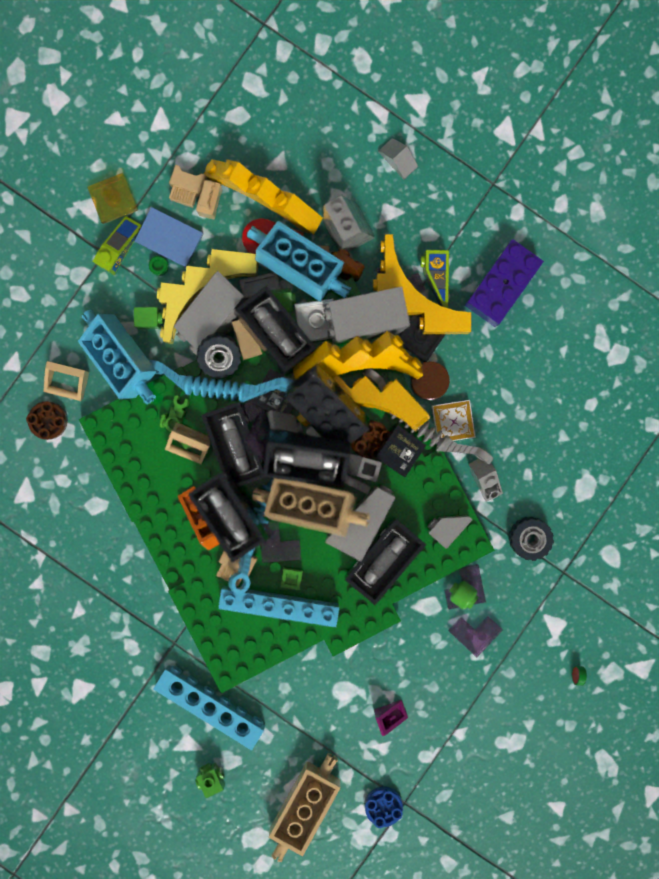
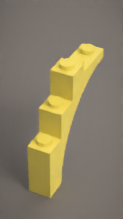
(179, 297)

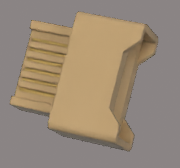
(185, 186)
(209, 199)
(228, 568)

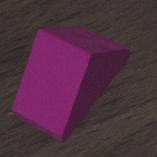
(390, 716)

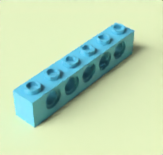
(280, 606)
(230, 727)

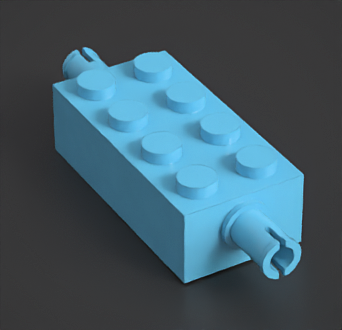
(299, 261)
(117, 356)

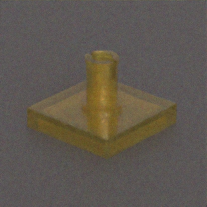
(112, 198)

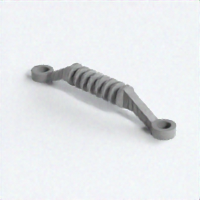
(443, 444)

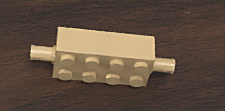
(310, 506)
(304, 808)

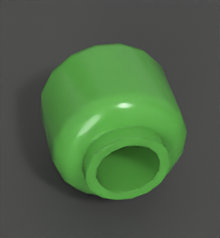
(463, 595)

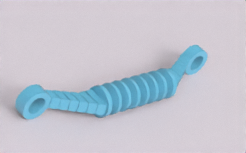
(245, 391)
(245, 560)

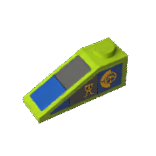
(117, 245)
(436, 271)

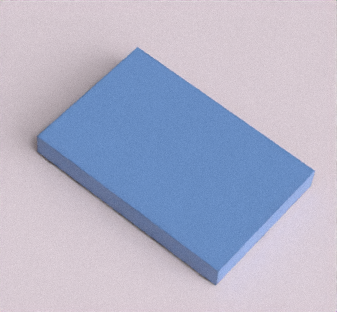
(169, 237)

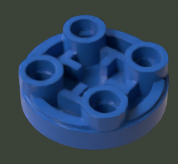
(383, 806)

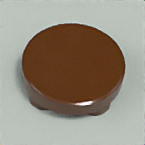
(351, 268)
(433, 382)
(47, 420)
(369, 443)

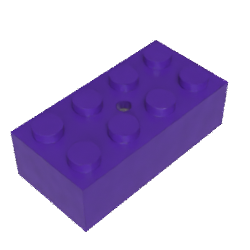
(504, 283)

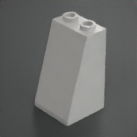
(346, 224)
(210, 312)
(367, 316)
(358, 536)

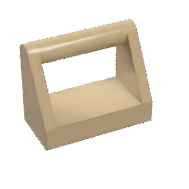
(49, 372)
(190, 437)

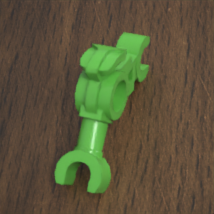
(175, 415)

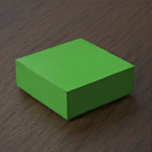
(291, 578)

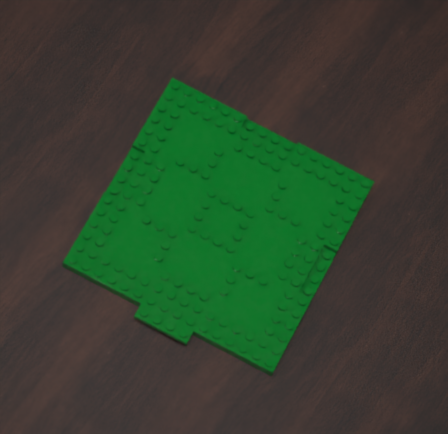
(244, 644)

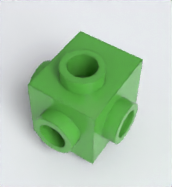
(210, 779)

